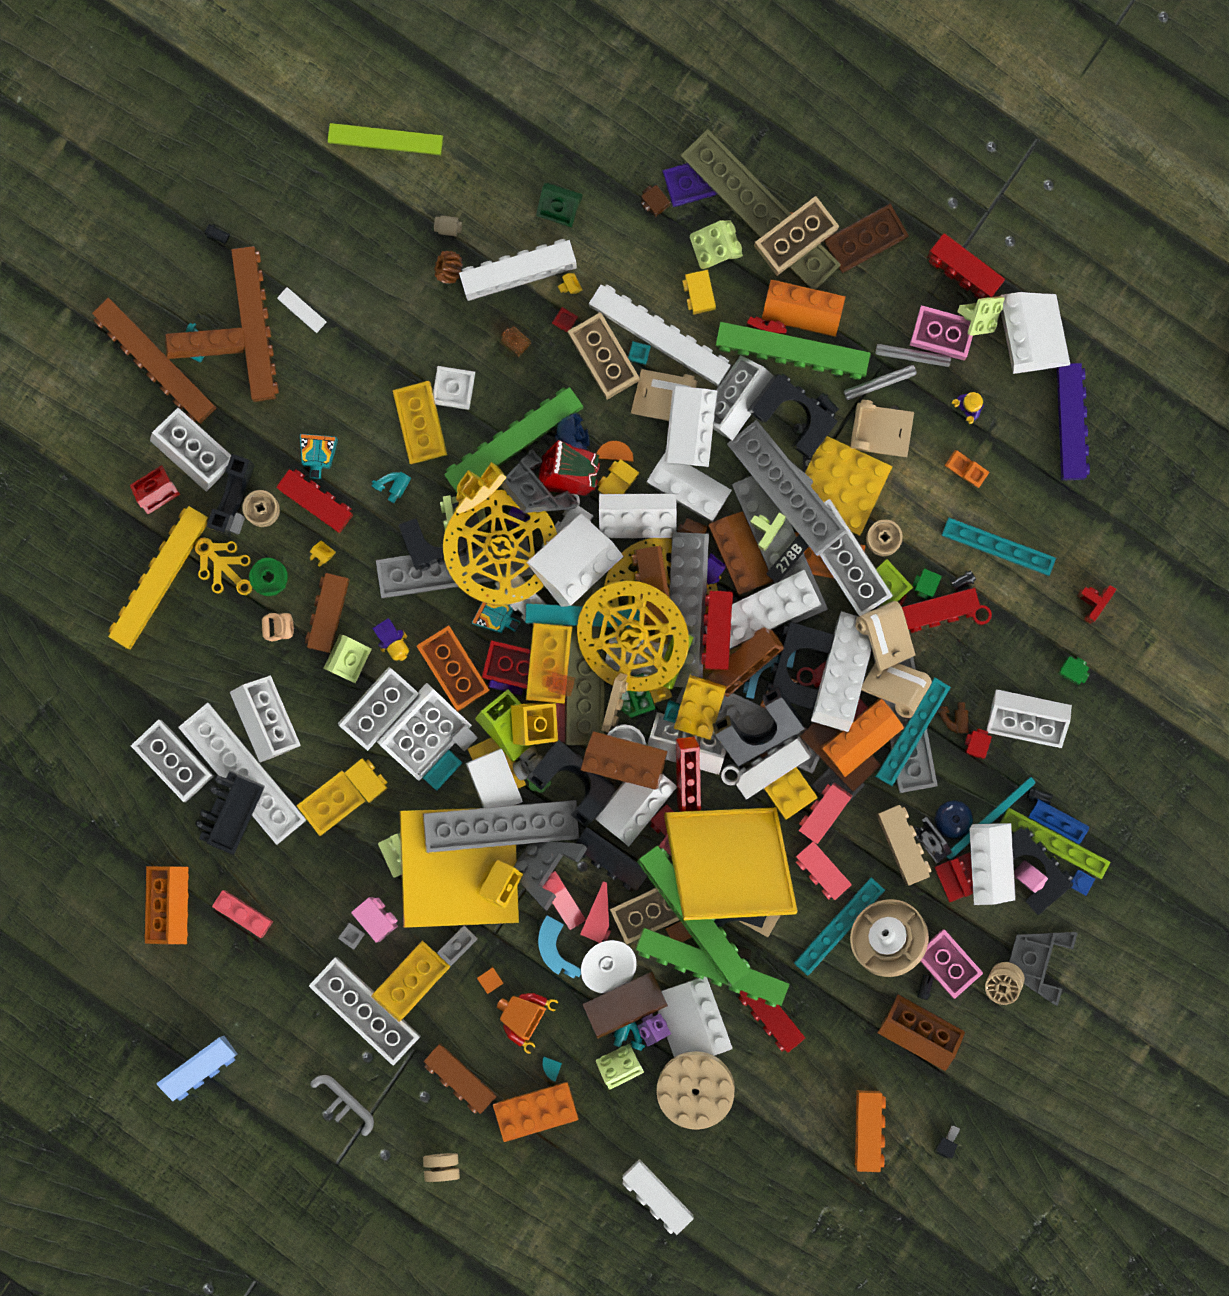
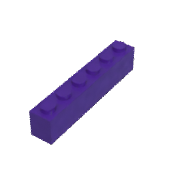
(1071, 422)

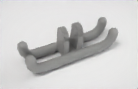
(344, 1096)

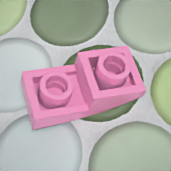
(1030, 876)

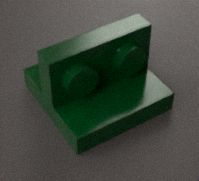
(558, 204)

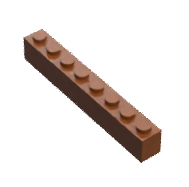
(253, 322)
(150, 357)

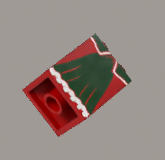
(569, 469)

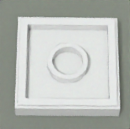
(453, 387)

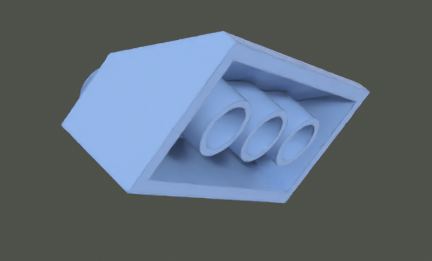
(197, 1068)

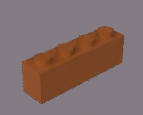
(204, 343)
(328, 613)
(748, 660)
(460, 1078)

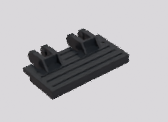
(232, 814)

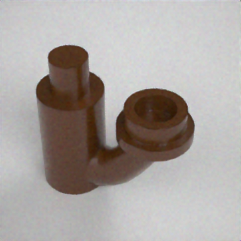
(961, 718)

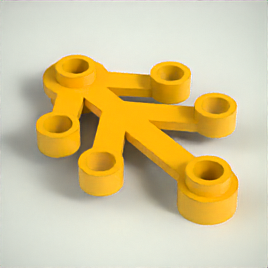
(220, 564)

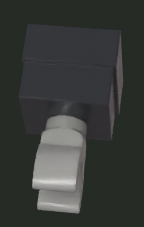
(946, 1146)

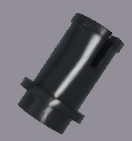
(217, 234)
(826, 403)
(963, 580)
(1034, 794)
(925, 987)

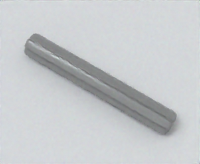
(913, 355)
(880, 382)

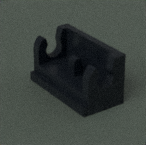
(932, 841)

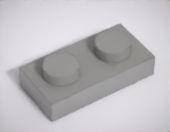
(457, 945)

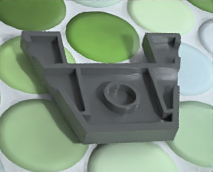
(529, 491)
(539, 862)
(1032, 956)

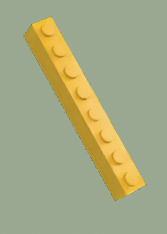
(159, 577)

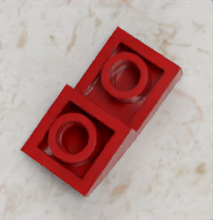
(775, 327)

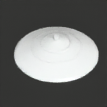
(608, 966)

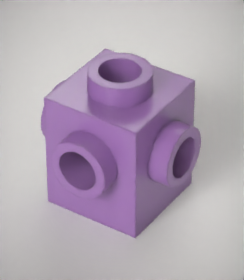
(653, 1029)

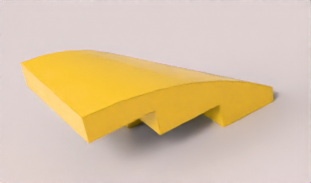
(475, 489)

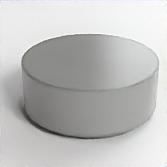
(521, 769)

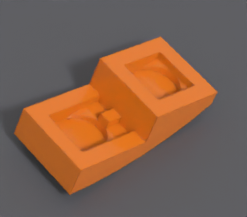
(966, 468)

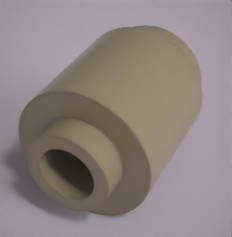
(447, 225)

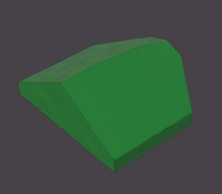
(637, 702)

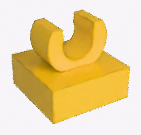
(570, 284)
(322, 552)
(660, 694)

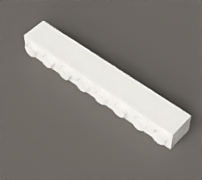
(657, 334)

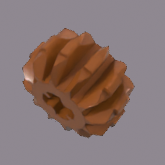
(448, 267)

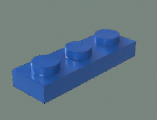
(1059, 821)

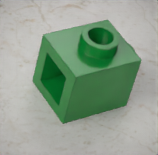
(926, 584)
(1074, 670)

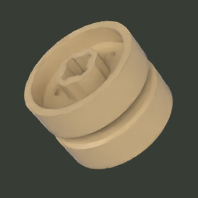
(257, 499)
(891, 531)
(1004, 983)
(441, 1167)

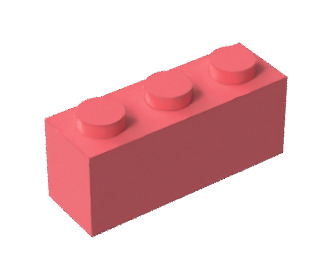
(824, 812)
(822, 871)
(242, 913)

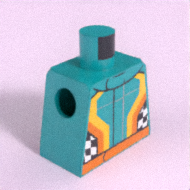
(317, 453)
(495, 617)

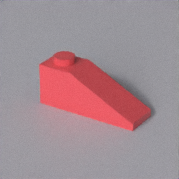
(564, 902)
(598, 919)

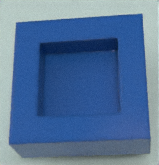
(1082, 882)

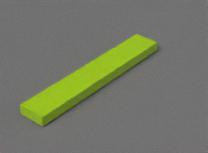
(385, 139)
(1059, 845)

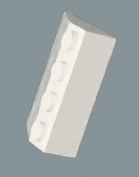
(1034, 331)
(574, 560)
(422, 732)
(694, 1019)

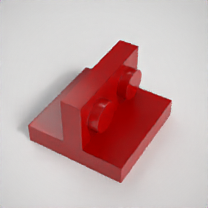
(154, 490)
(1097, 602)
(956, 877)

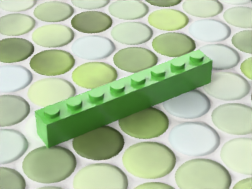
(793, 350)
(518, 437)
(704, 931)
(694, 959)

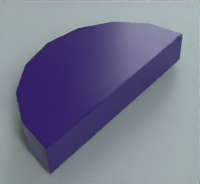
(503, 687)

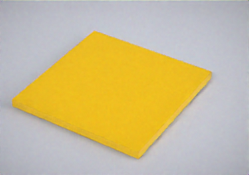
(730, 863)
(446, 884)

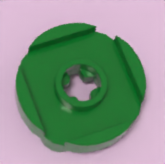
(275, 568)

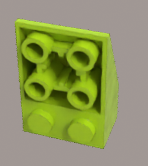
(497, 722)

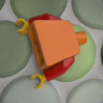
(522, 1016)

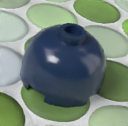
(571, 432)
(947, 825)

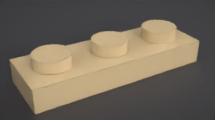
(615, 702)

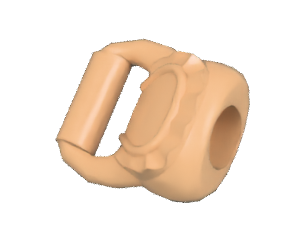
(282, 626)

